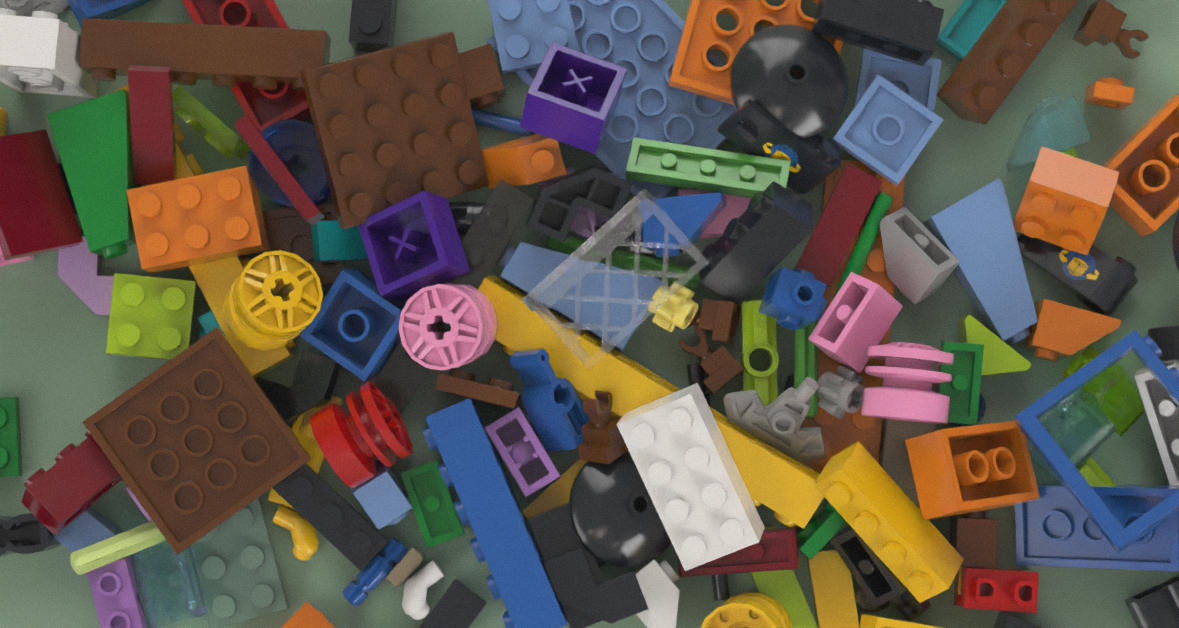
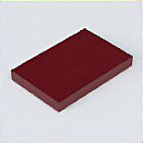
(33, 198)

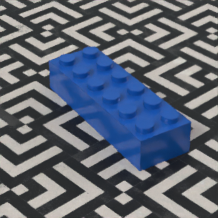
(495, 517)

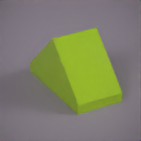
(997, 355)

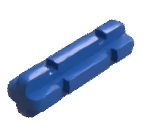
(375, 571)

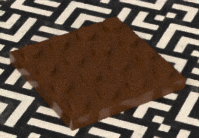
(394, 126)
(197, 440)

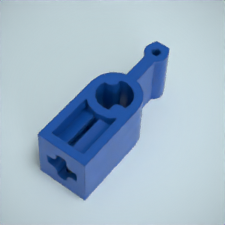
(549, 401)

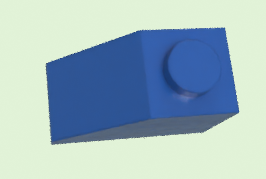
(689, 213)

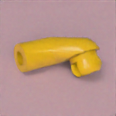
(302, 532)

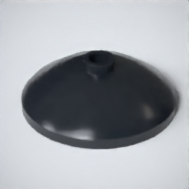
(763, 76)
(606, 518)

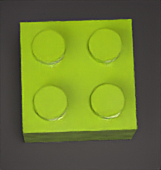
(150, 316)

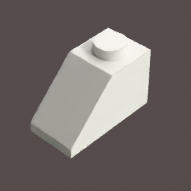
(660, 594)

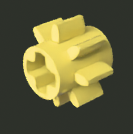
(676, 311)

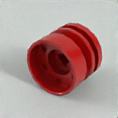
(355, 438)

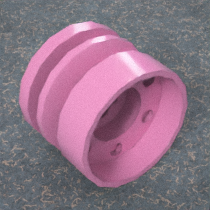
(471, 323)
(907, 383)

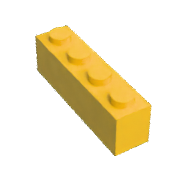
(889, 522)

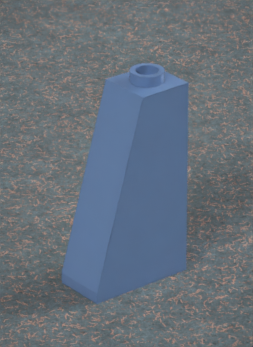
(532, 264)
(991, 264)

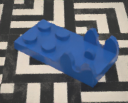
(1062, 535)

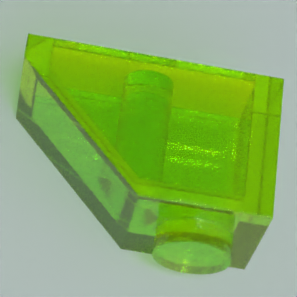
(1110, 392)

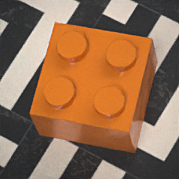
(1065, 200)

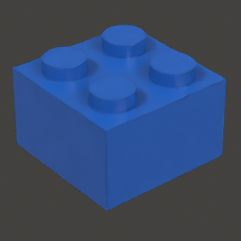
(356, 325)

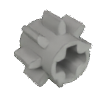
(840, 391)

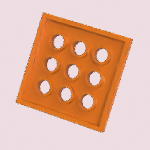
(701, 33)

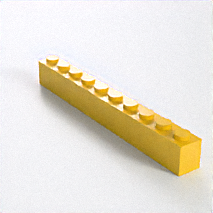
(766, 471)

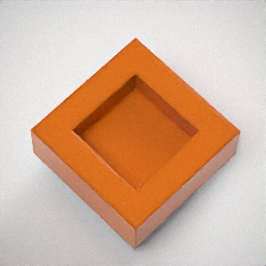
(1109, 93)

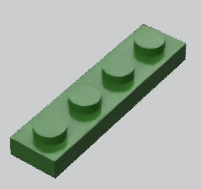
(704, 168)

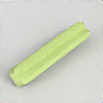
(115, 548)

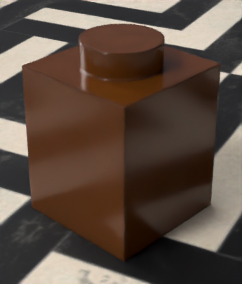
(482, 77)
(975, 539)

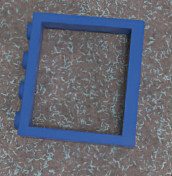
(1065, 470)

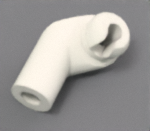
(415, 590)

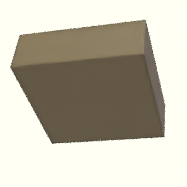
(406, 566)

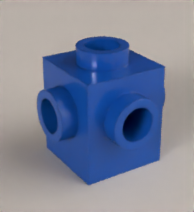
(793, 298)

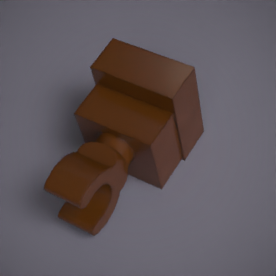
(1103, 25)
(719, 319)
(717, 365)
(601, 435)

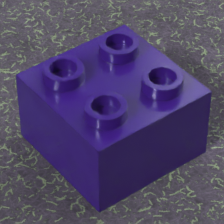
(573, 98)
(413, 246)

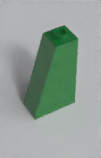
(98, 165)

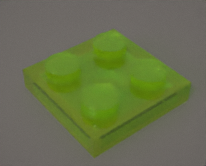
(200, 117)

